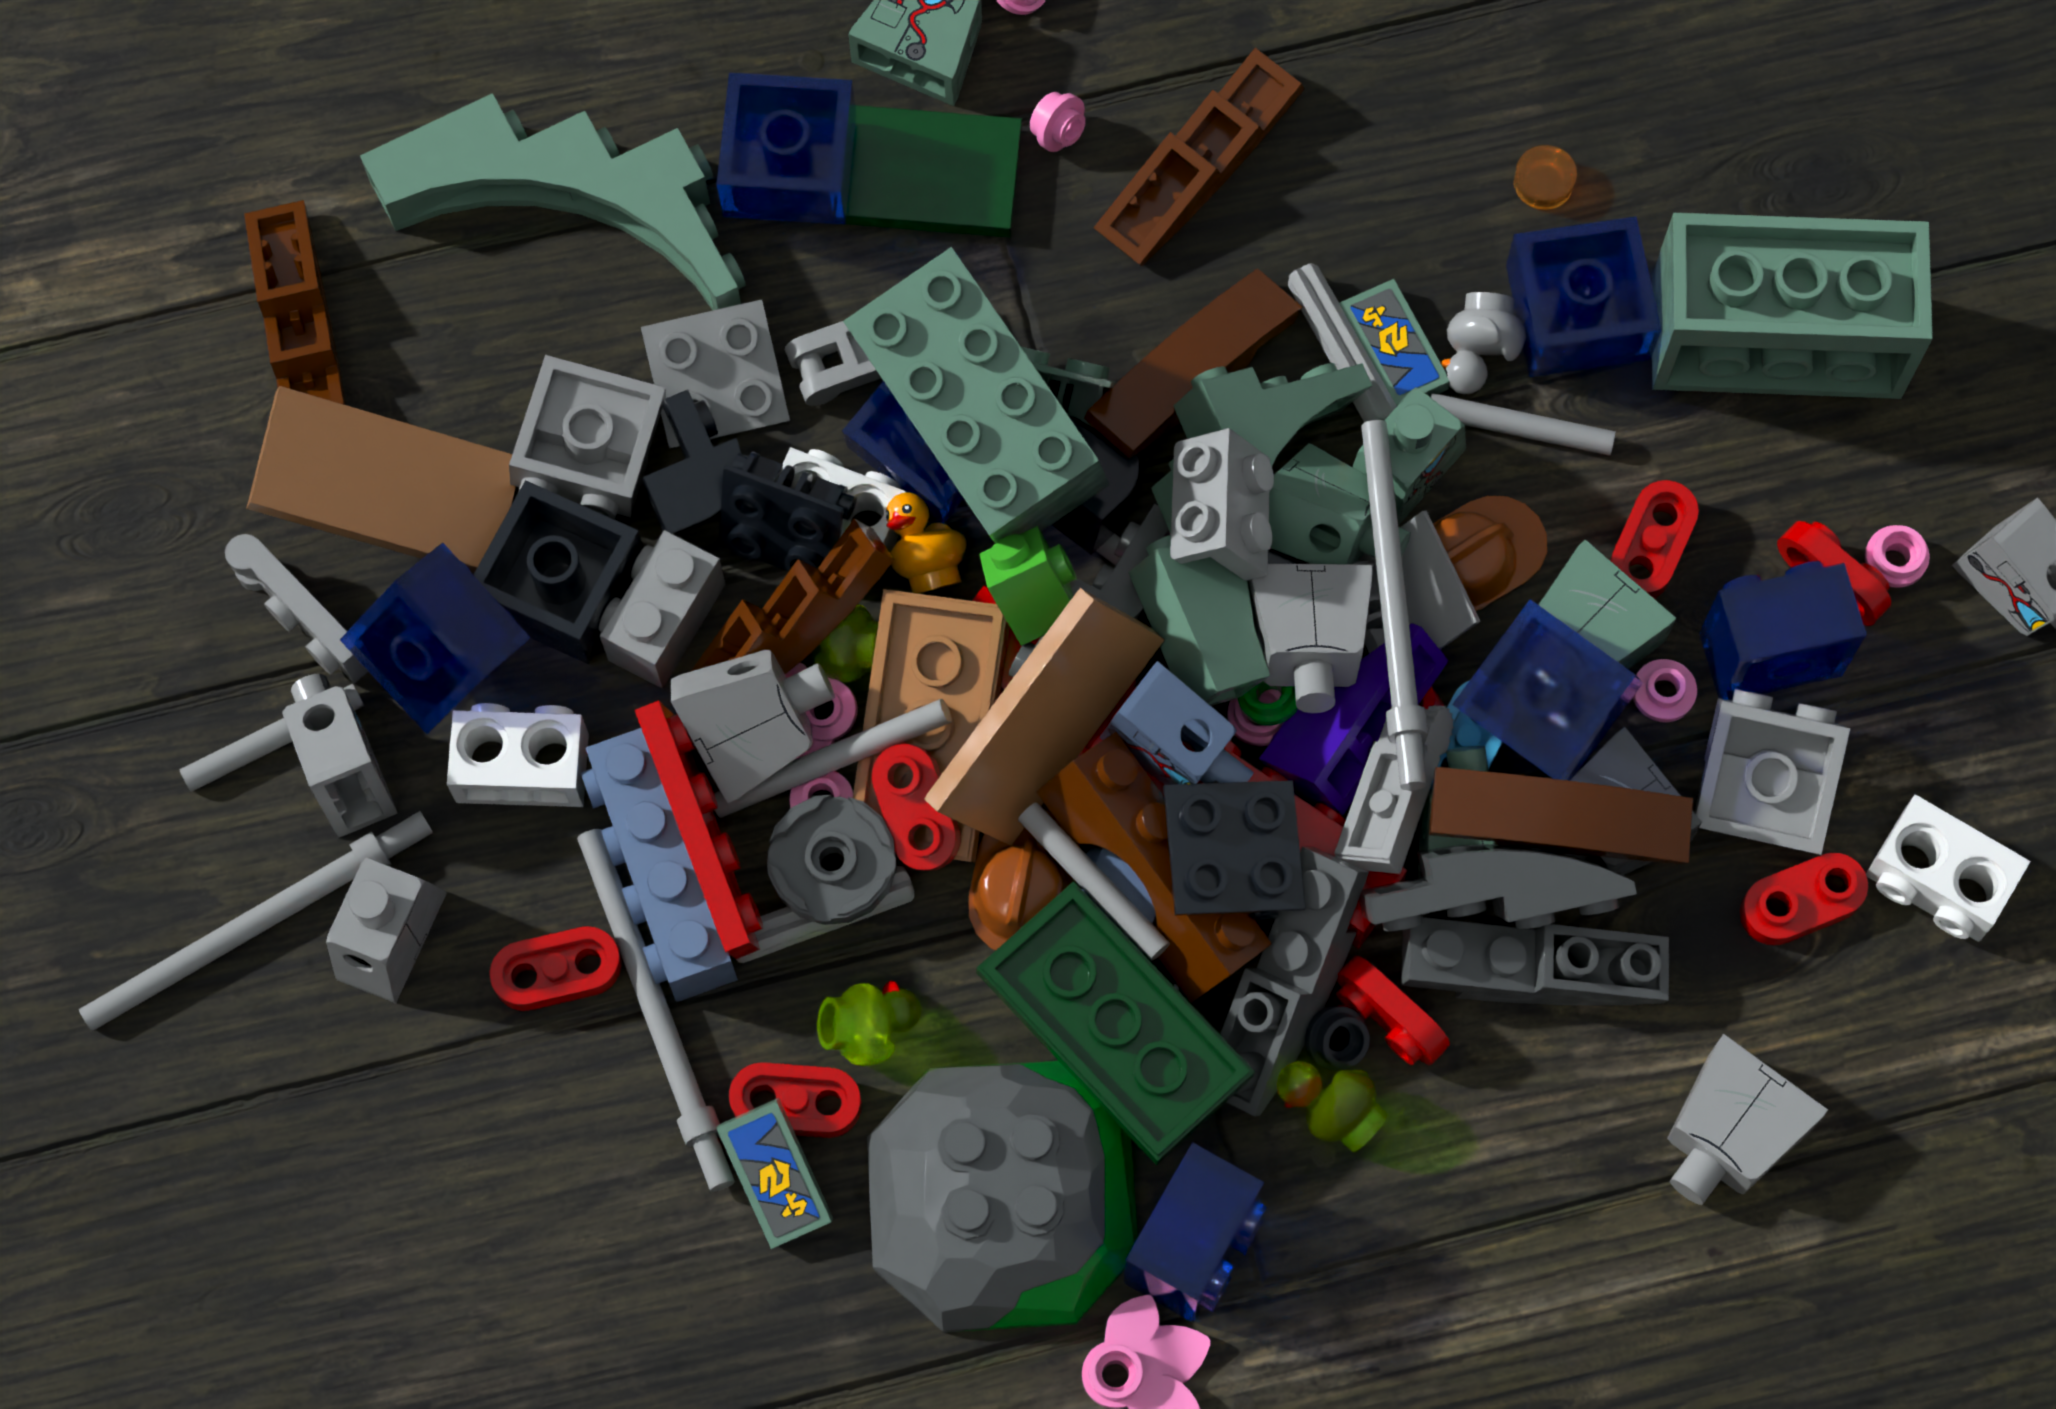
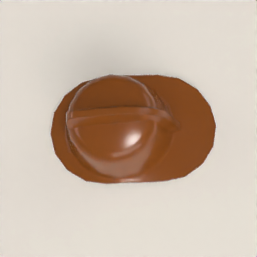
(1493, 546)
(1012, 885)

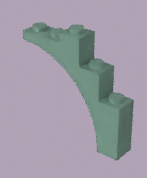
(488, 160)
(1200, 603)

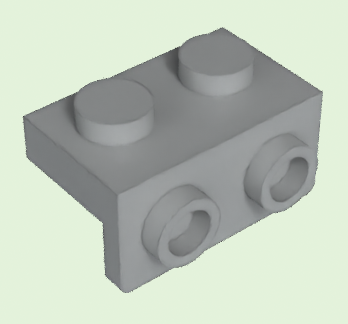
(1222, 503)

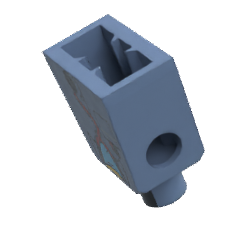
(1165, 714)

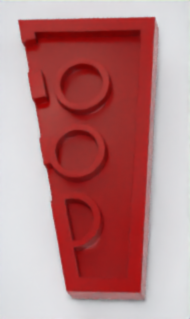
(708, 849)

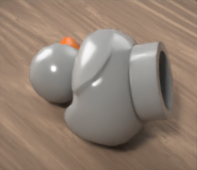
(1482, 328)

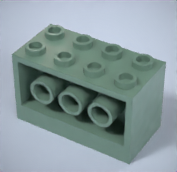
(1791, 305)
(977, 399)

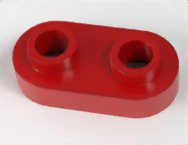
(1817, 542)
(1653, 544)
(906, 809)
(1807, 899)
(556, 963)
(1409, 1029)
(799, 1093)

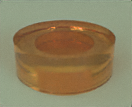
(1545, 177)

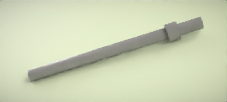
(1406, 719)
(255, 921)
(697, 1120)

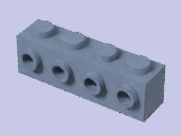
(663, 877)

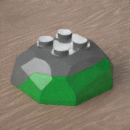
(1000, 1197)

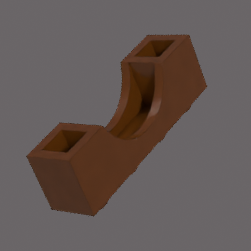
(1115, 805)

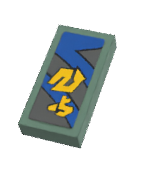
(1395, 341)
(774, 1173)

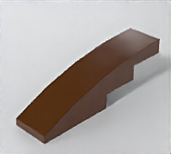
(1199, 158)
(293, 301)
(1219, 335)
(804, 604)
(1561, 815)

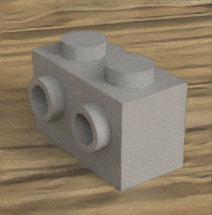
(661, 609)

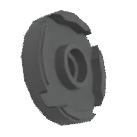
(827, 827)

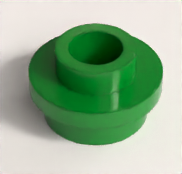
(1270, 713)

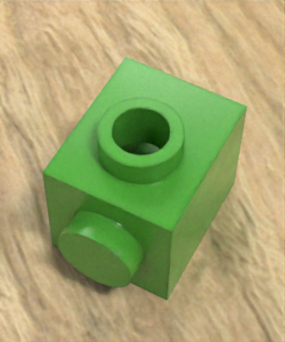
(1028, 582)

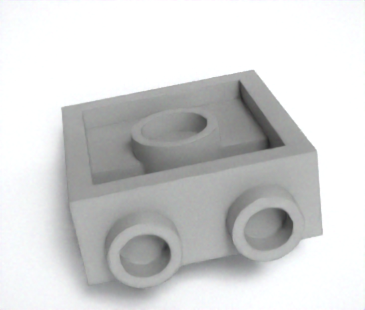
(587, 436)
(1771, 772)

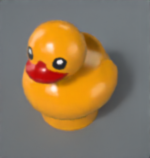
(923, 556)

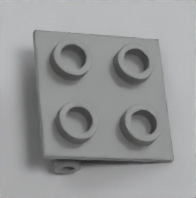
(721, 360)
(1432, 589)

